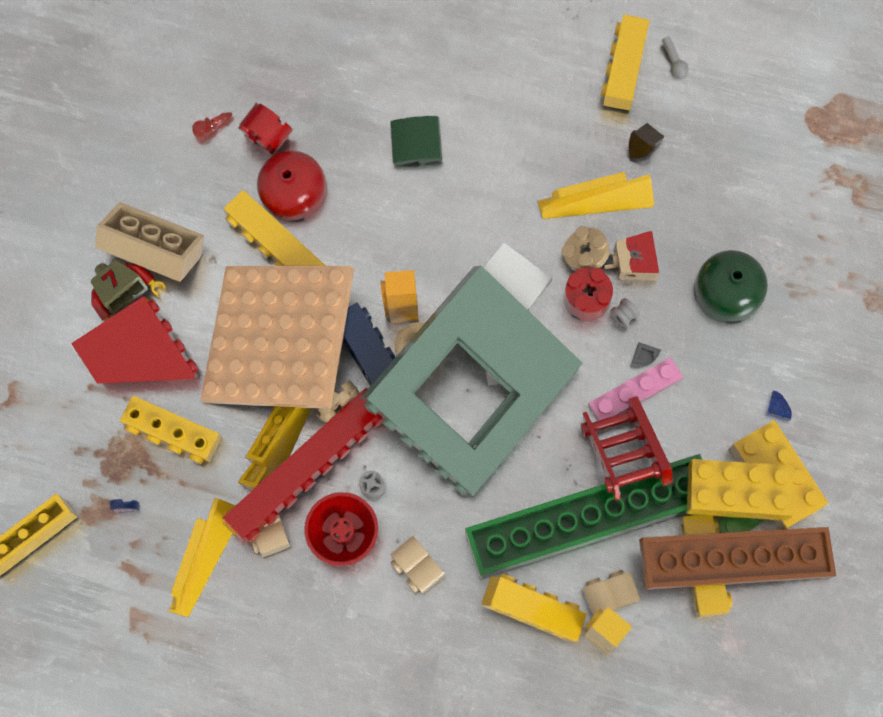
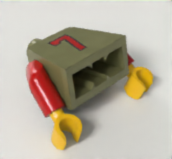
(119, 286)

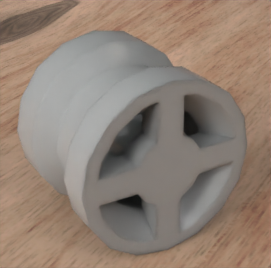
(624, 312)
(370, 480)

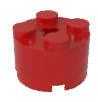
(265, 127)
(592, 281)

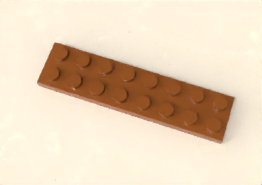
(736, 557)

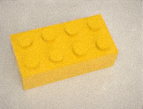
(771, 446)
(740, 489)

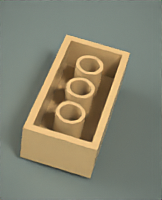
(149, 241)

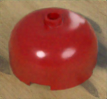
(291, 185)

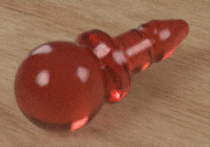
(203, 127)

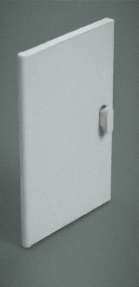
(517, 275)

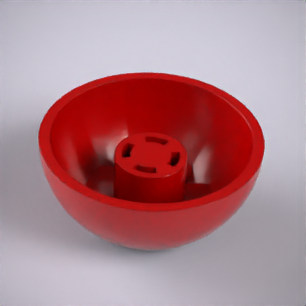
(339, 515)

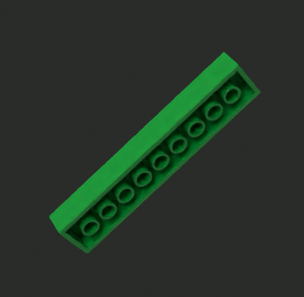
(576, 521)

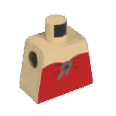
(635, 258)

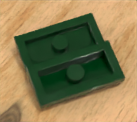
(416, 140)

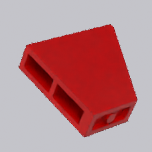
(135, 348)

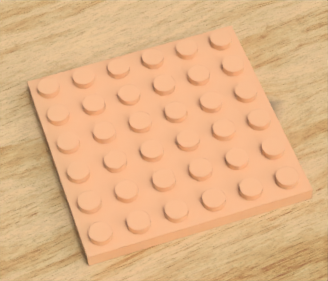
(278, 336)

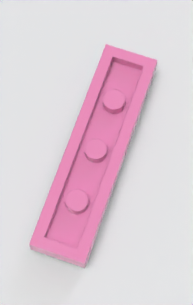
(643, 386)

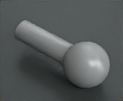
(679, 67)

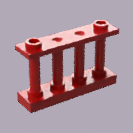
(643, 431)

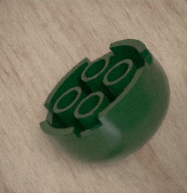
(722, 294)

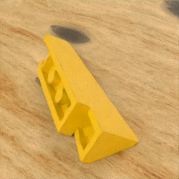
(599, 196)
(273, 444)
(200, 558)

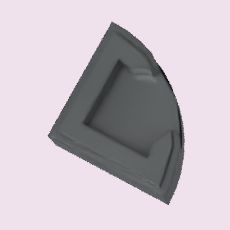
(644, 355)

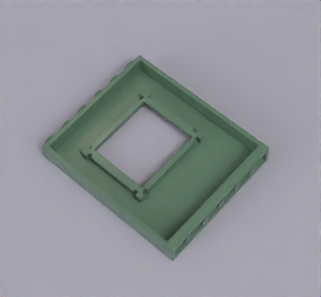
(507, 345)

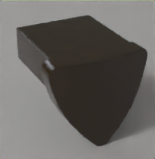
(644, 141)

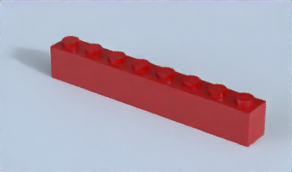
(300, 470)

